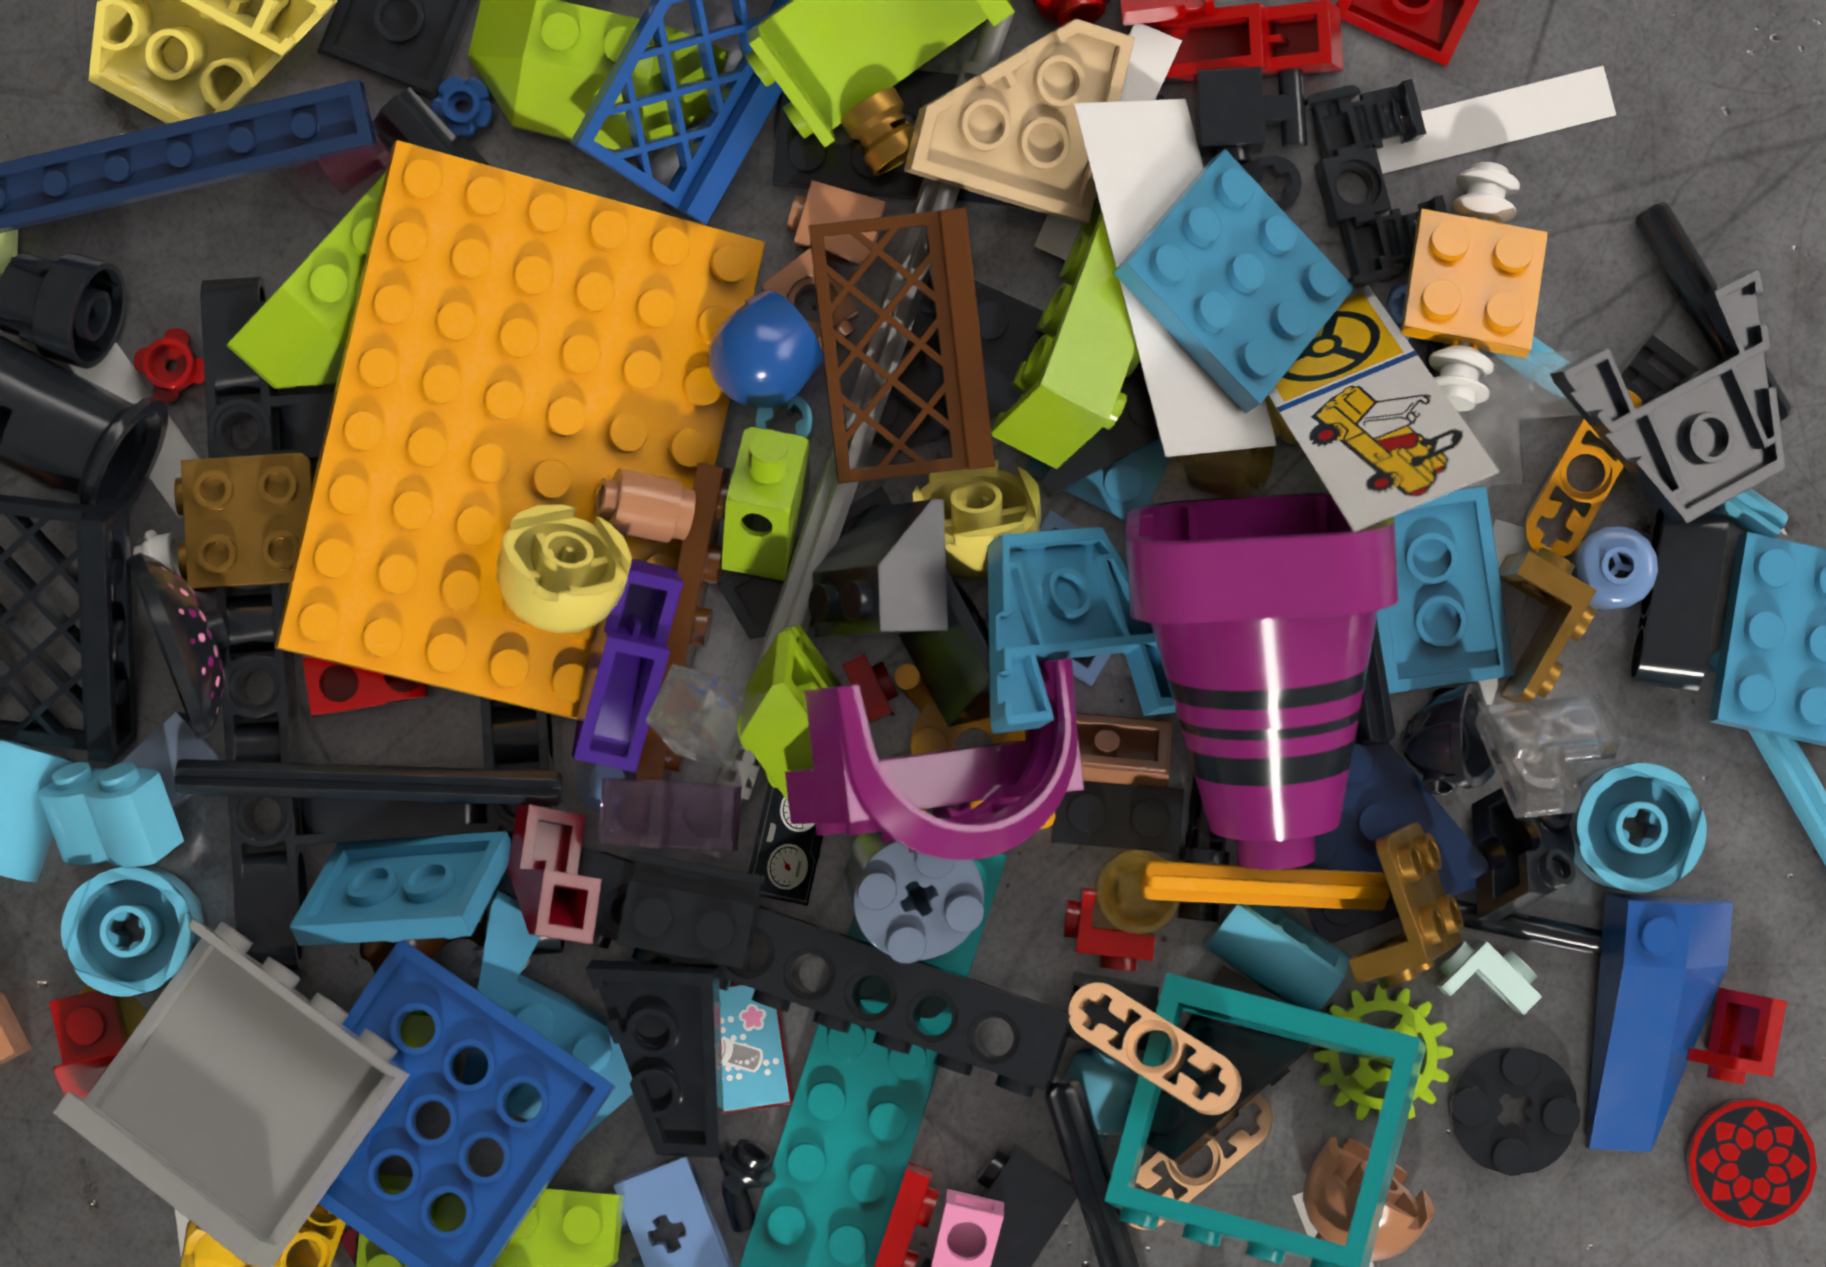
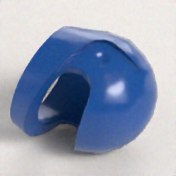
(764, 352)

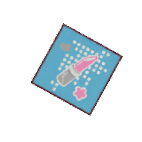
(752, 1053)

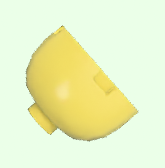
(980, 509)
(561, 568)

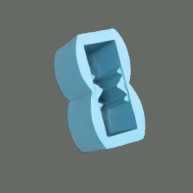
(110, 815)

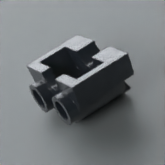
(1524, 855)

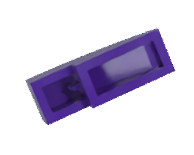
(627, 668)

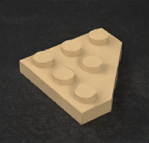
(1017, 125)

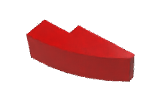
(1257, 36)

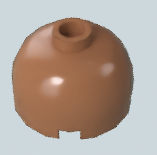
(1333, 1191)

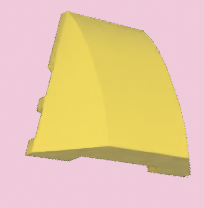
(193, 54)

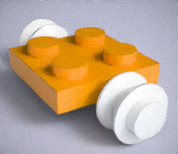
(1474, 282)

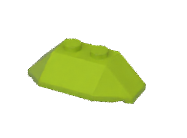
(554, 56)
(306, 321)
(775, 705)

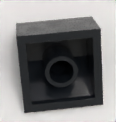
(884, 574)

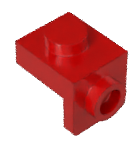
(1116, 947)
(1742, 1036)

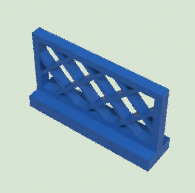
(719, 142)

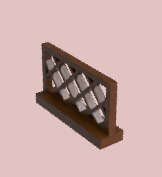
(957, 341)

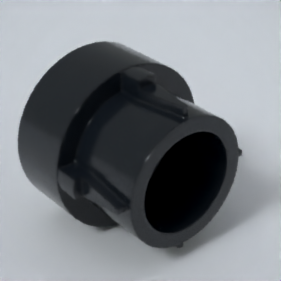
(63, 306)

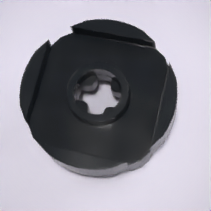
(1511, 1147)

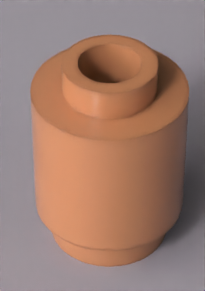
(646, 505)

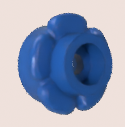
(475, 94)

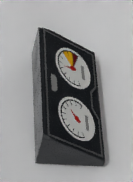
(784, 852)

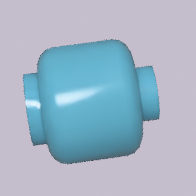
(1106, 1087)

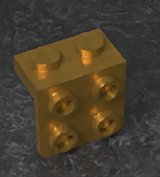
(241, 518)
(1549, 581)
(1426, 912)

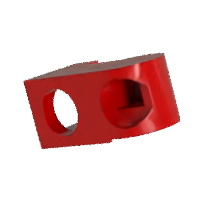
(344, 688)

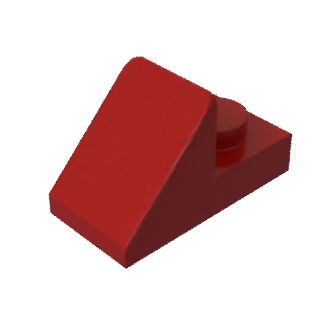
(89, 1038)

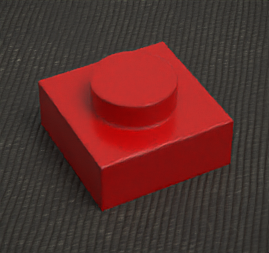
(874, 686)

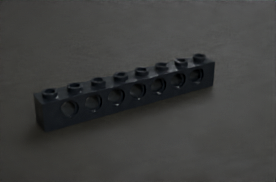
(1037, 1028)

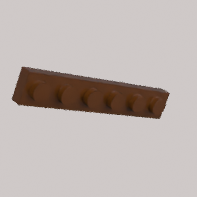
(697, 565)

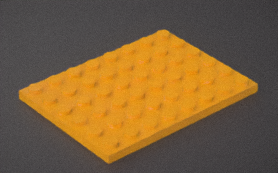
(494, 366)

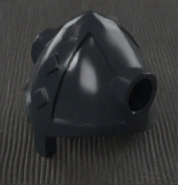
(1446, 743)

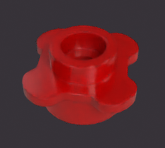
(153, 363)

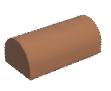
(1124, 750)

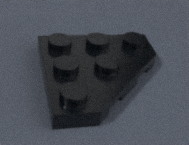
(1006, 341)

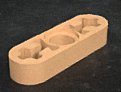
(1105, 1037)
(1220, 1164)

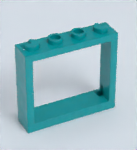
(1295, 1023)

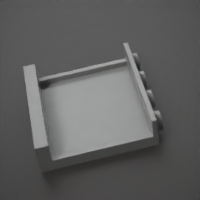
(238, 1097)

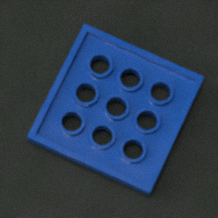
(531, 1149)

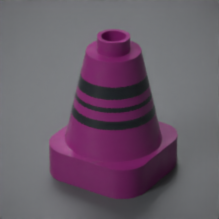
(1265, 653)

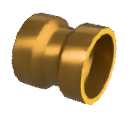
(881, 130)

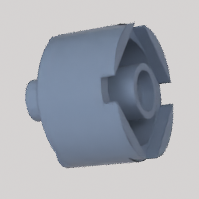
(916, 921)

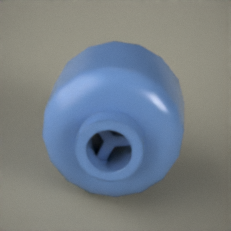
(1638, 562)

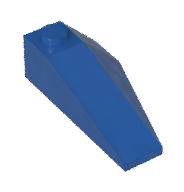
(1653, 996)

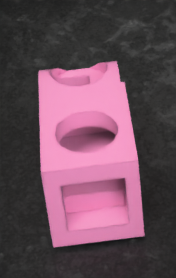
(967, 1231)

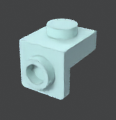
(1504, 975)

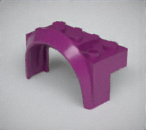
(864, 794)

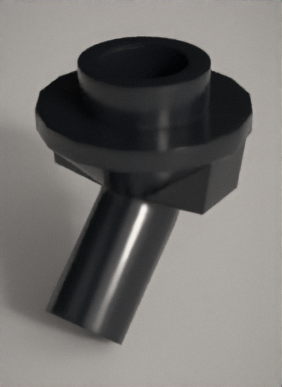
(744, 1168)

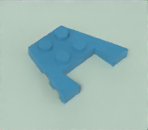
(1055, 601)
(556, 1017)

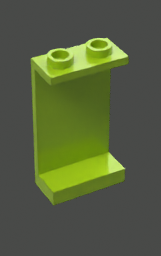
(847, 50)

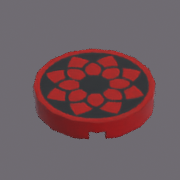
(1751, 1162)

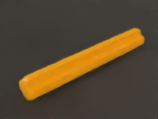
(1264, 887)

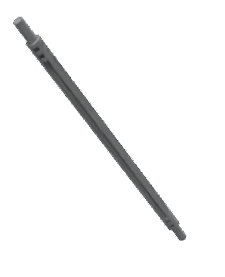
(886, 347)

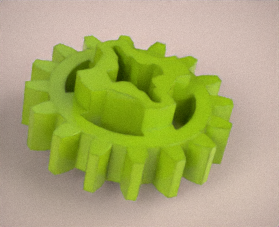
(1359, 1074)

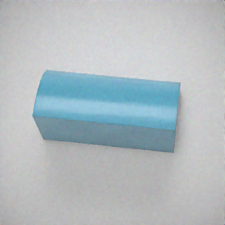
(23, 823)
(1279, 954)

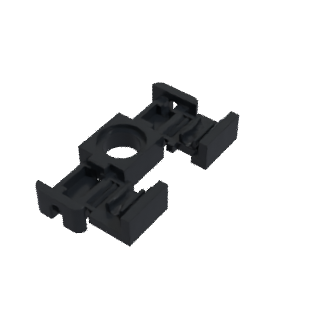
(1342, 133)

